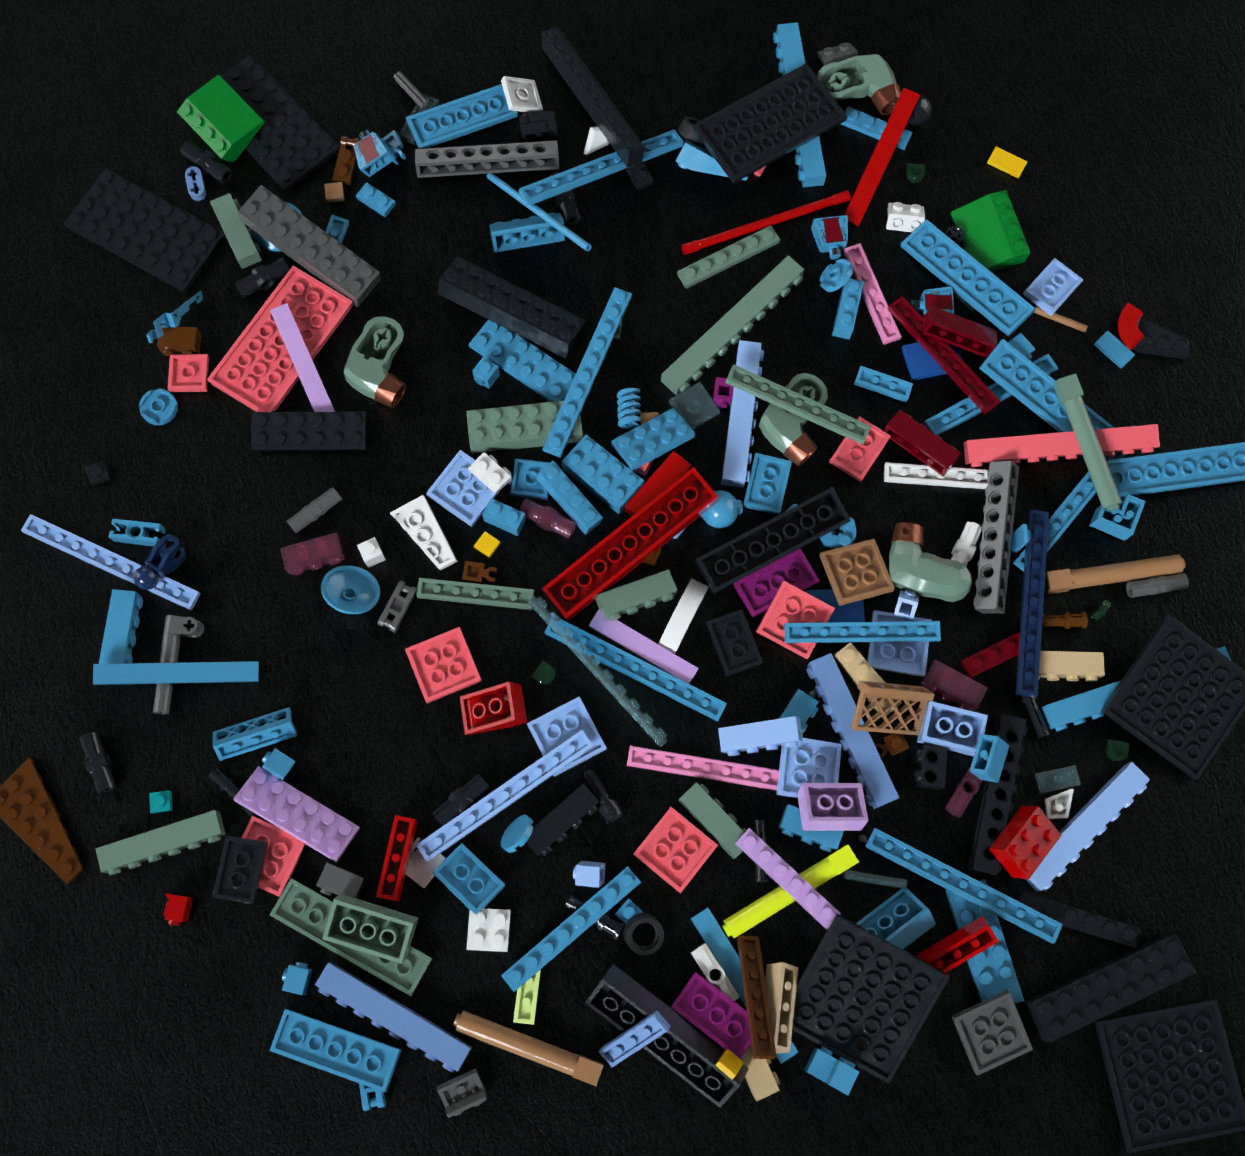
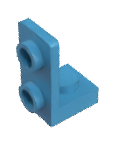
(1019, 538)

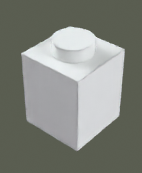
(371, 552)

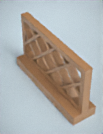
(889, 691)

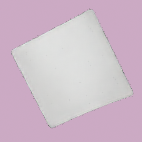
(419, 869)

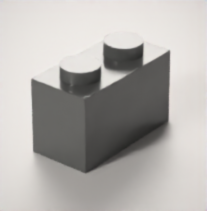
(340, 881)

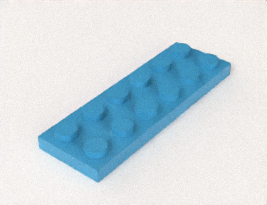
(460, 117)
(523, 361)
(993, 967)
(335, 1050)

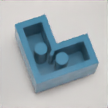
(1121, 521)
(834, 1072)

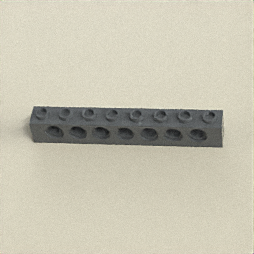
(486, 159)
(1001, 546)

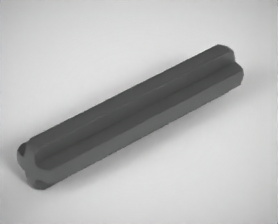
(412, 91)

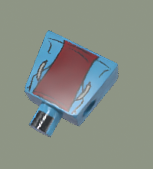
(372, 153)
(831, 234)
(938, 297)

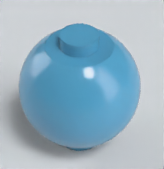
(724, 511)

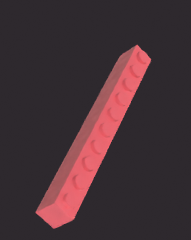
(1058, 445)

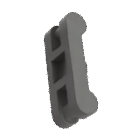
(397, 606)

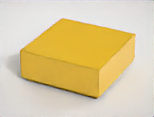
(487, 544)
(729, 1063)

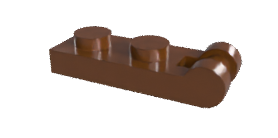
(346, 161)

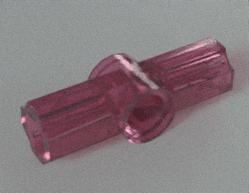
(548, 518)
(961, 798)

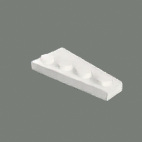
(424, 529)

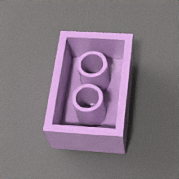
(832, 807)

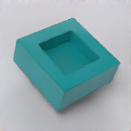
(161, 802)

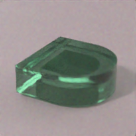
(915, 172)
(1101, 609)
(544, 674)
(1117, 750)

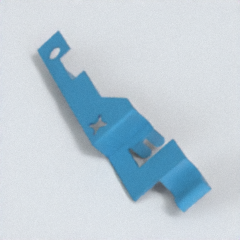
(171, 320)

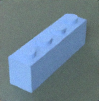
(760, 735)

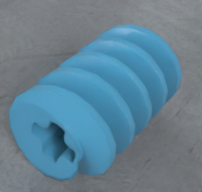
(628, 407)

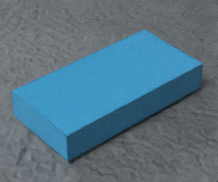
(1114, 349)

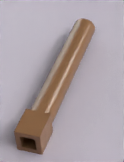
(1067, 579)
(529, 1047)

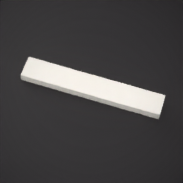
(926, 476)

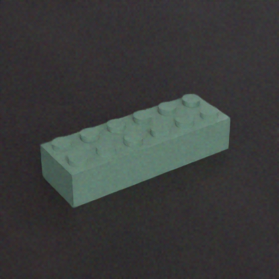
(515, 427)

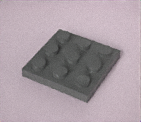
(992, 1032)

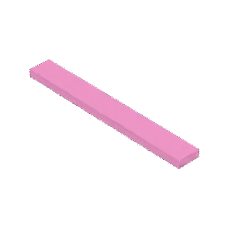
(703, 768)

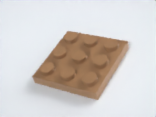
(856, 572)

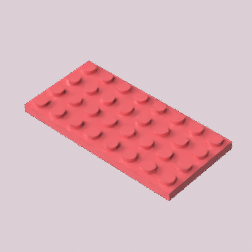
(258, 363)

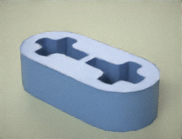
(199, 182)

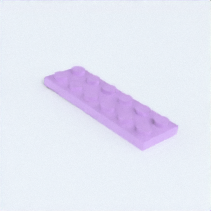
(297, 814)

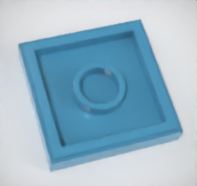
(525, 479)

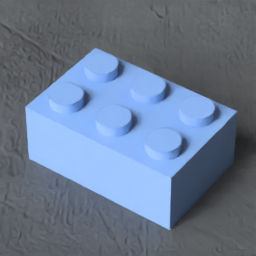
(951, 728)

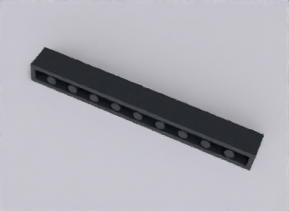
(593, 97)

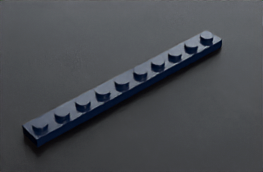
(1032, 604)

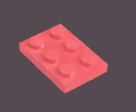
(858, 458)

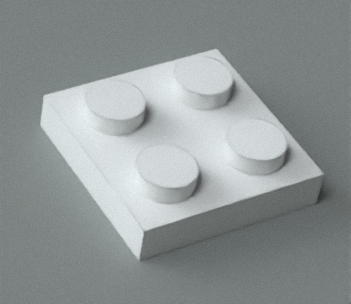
(521, 94)
(489, 930)

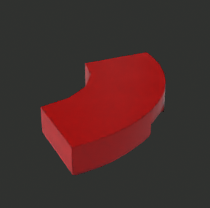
(1128, 326)

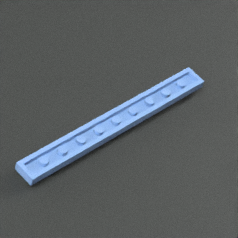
(106, 560)
(504, 796)

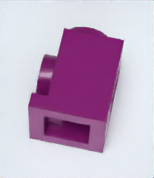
(722, 388)

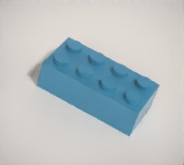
(602, 474)

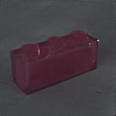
(312, 554)
(953, 686)

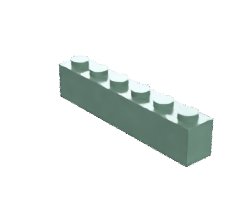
(160, 841)

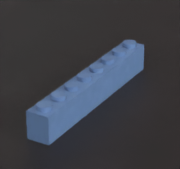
(859, 745)
(393, 1016)

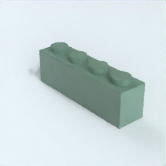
(236, 232)
(636, 595)
(713, 818)

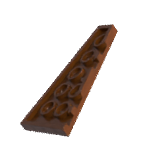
(34, 818)

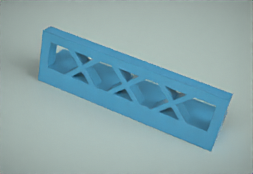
(254, 736)

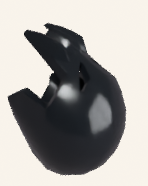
(921, 111)

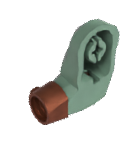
(860, 78)

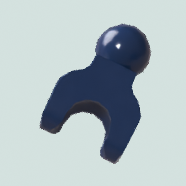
(160, 562)

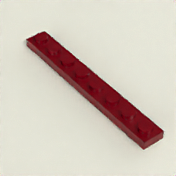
(945, 357)

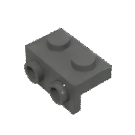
(837, 53)
(462, 1093)

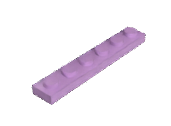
(787, 878)

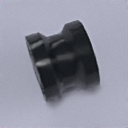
(955, 233)

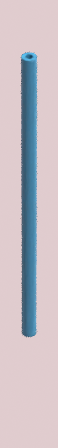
(541, 213)

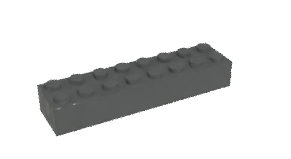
(309, 245)

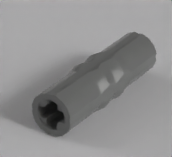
(313, 510)
(1157, 585)

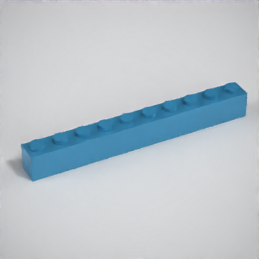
(791, 56)
(1083, 705)

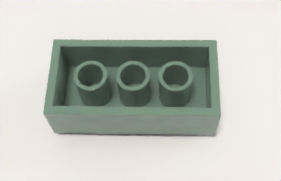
(370, 928)

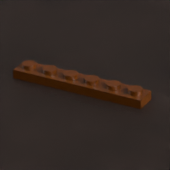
(756, 998)

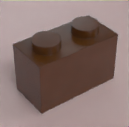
(180, 341)

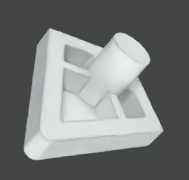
(595, 140)
(1059, 805)

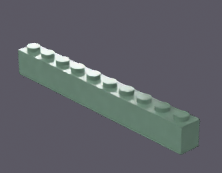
(732, 325)

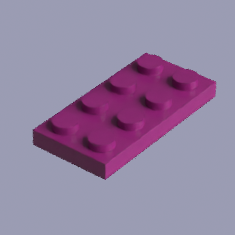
(760, 587)
(714, 1015)

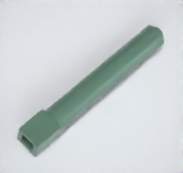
(1070, 395)

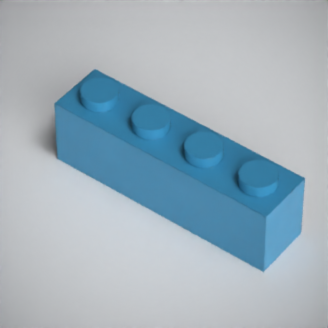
(569, 497)
(121, 627)

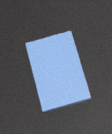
(1052, 286)

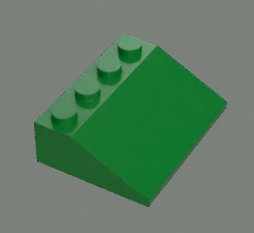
(221, 118)
(992, 231)

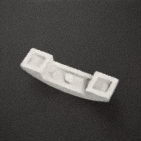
(683, 615)

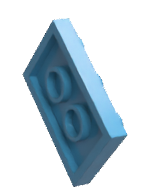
(767, 484)
(468, 879)

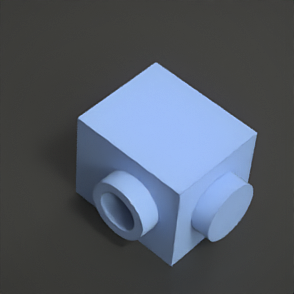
(906, 604)
(589, 874)

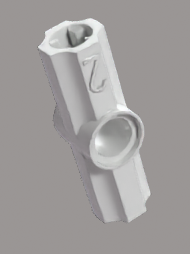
(965, 545)
(707, 962)

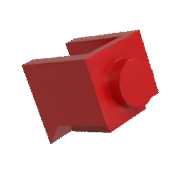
(178, 909)

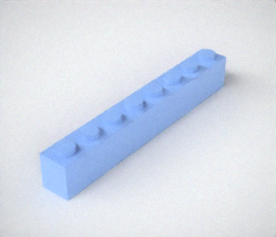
(741, 420)
(1089, 823)

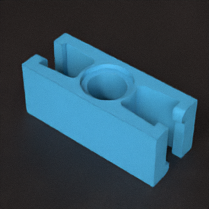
(131, 527)

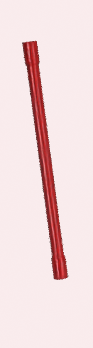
(835, 199)

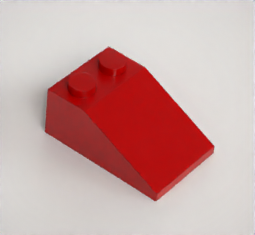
(493, 708)

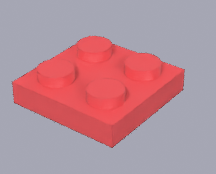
(188, 373)

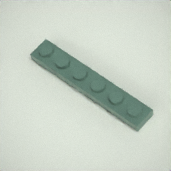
(728, 256)
(474, 593)

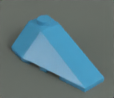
(699, 159)

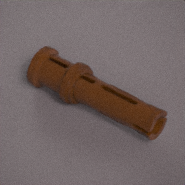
(1066, 620)

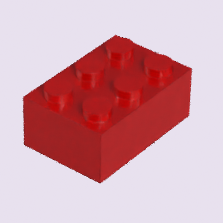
(1025, 842)

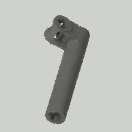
(174, 629)

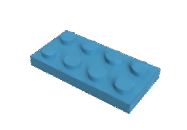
(653, 439)

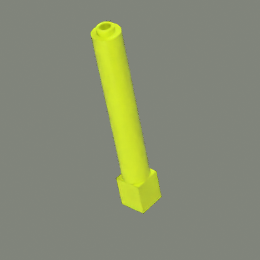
(779, 898)

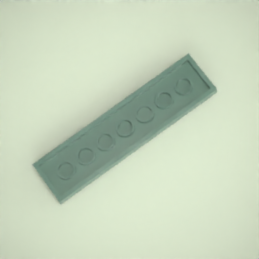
(308, 914)

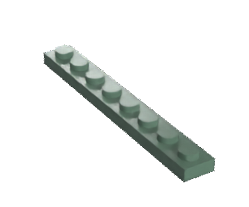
(798, 404)

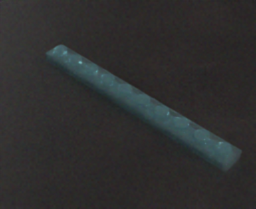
(603, 676)

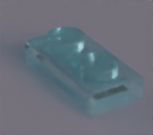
(1057, 779)

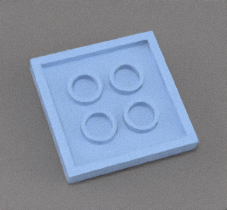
(461, 490)
(898, 657)
(562, 724)
(808, 763)

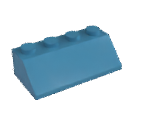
(525, 233)
(899, 919)

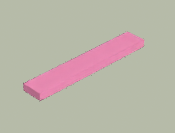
(872, 294)

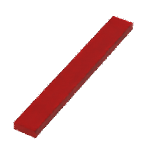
(881, 156)

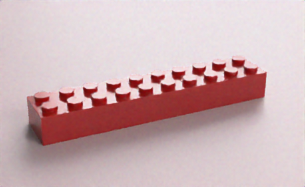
(631, 544)

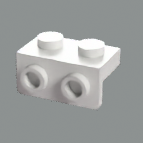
(904, 217)
(490, 473)

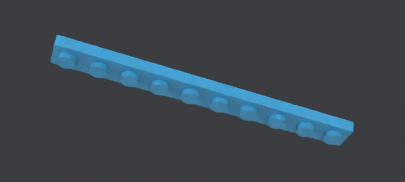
(595, 169)
(587, 372)
(1068, 510)
(645, 673)
(964, 886)

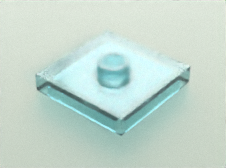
(695, 405)

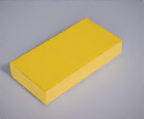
(1007, 162)

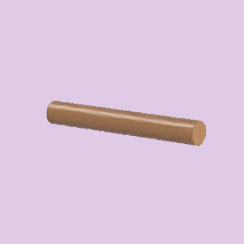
(1061, 319)

